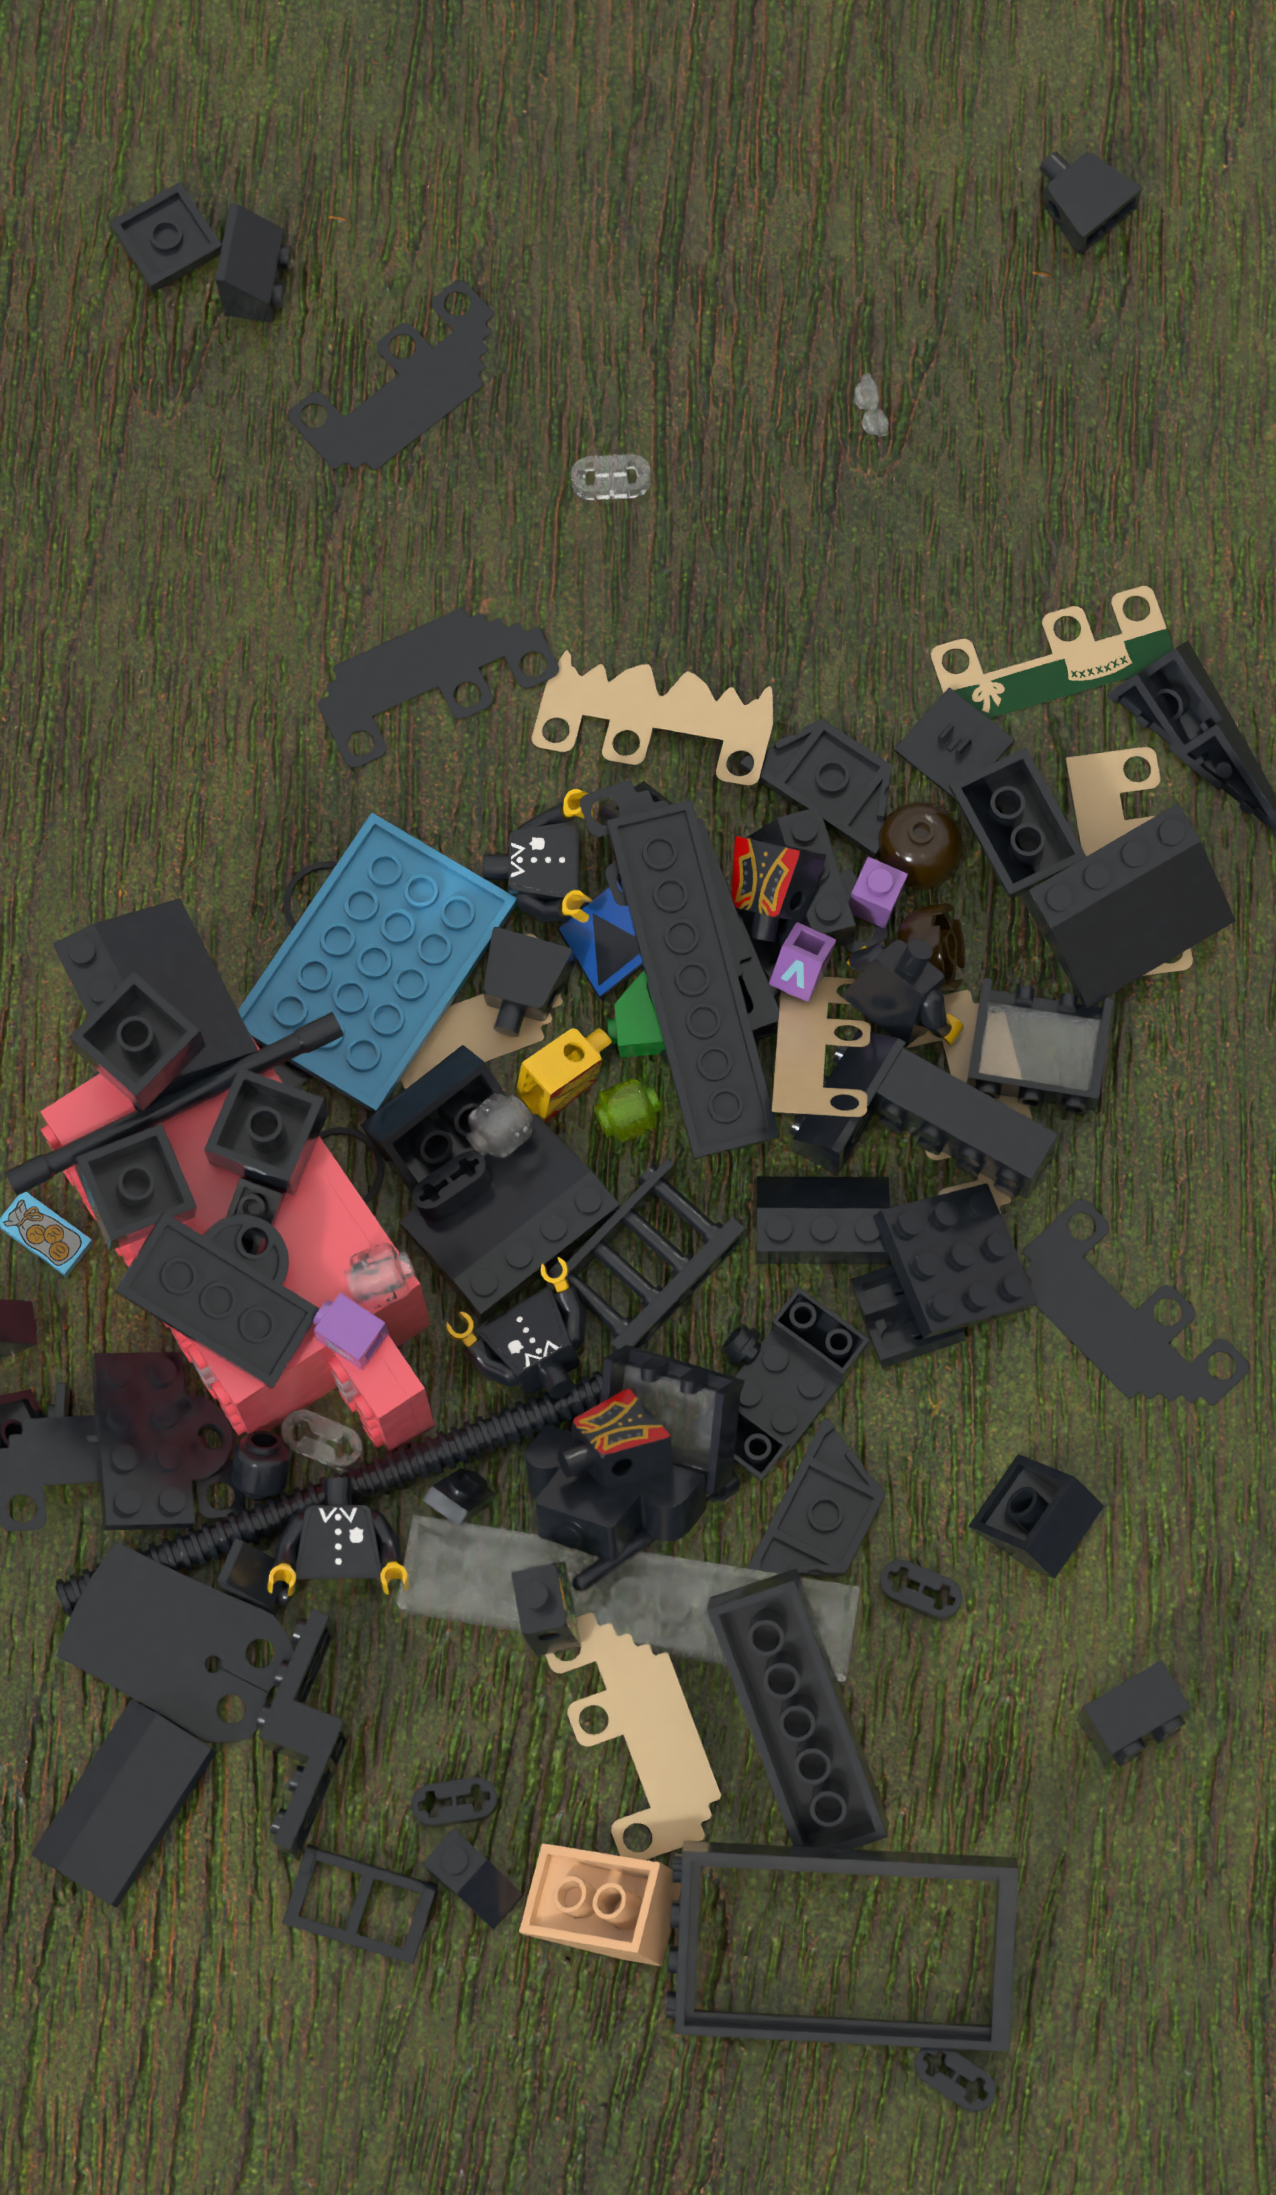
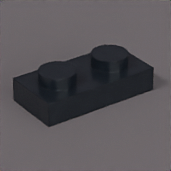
(460, 1496)

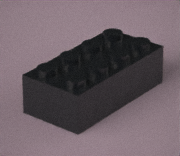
(964, 1125)

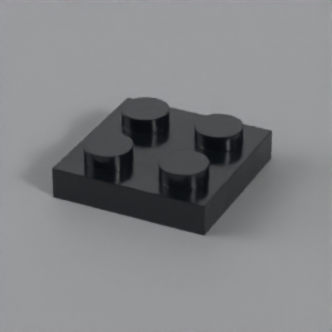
(166, 237)

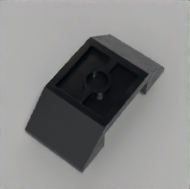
(792, 1380)

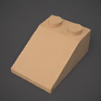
(601, 1903)

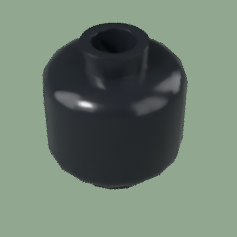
(261, 1465)

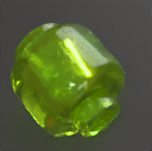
(627, 1110)

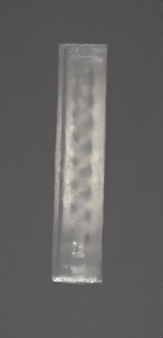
(653, 1597)

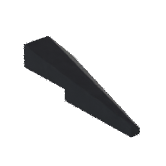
(1187, 712)

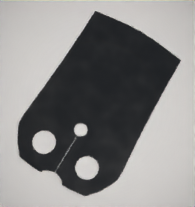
(151, 1638)

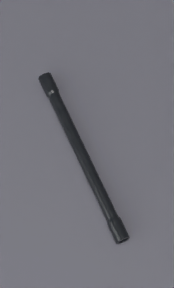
(303, 1040)

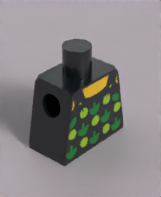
(546, 1607)

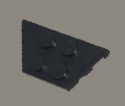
(832, 773)
(821, 1512)

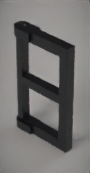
(370, 1873)

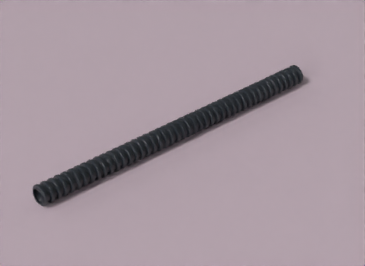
(366, 1481)

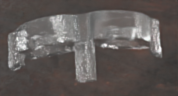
(867, 398)

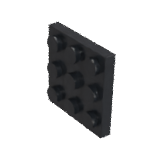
(955, 1260)

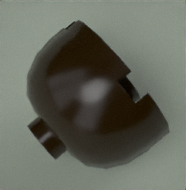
(921, 843)
(944, 936)

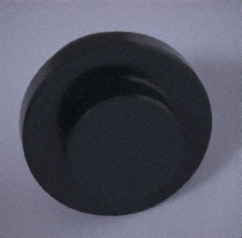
(741, 1345)

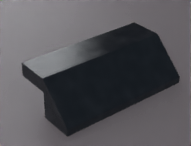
(124, 1803)

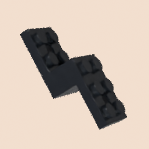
(303, 1733)

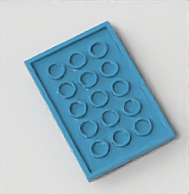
(382, 953)

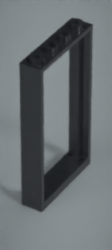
(841, 2029)

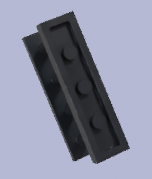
(688, 1270)

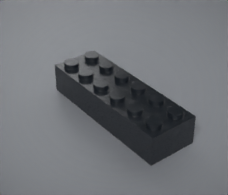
(798, 1714)

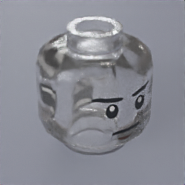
(499, 1125)
(379, 1276)

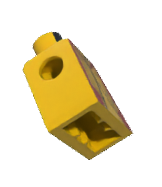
(561, 1072)

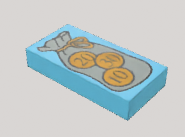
(45, 1233)

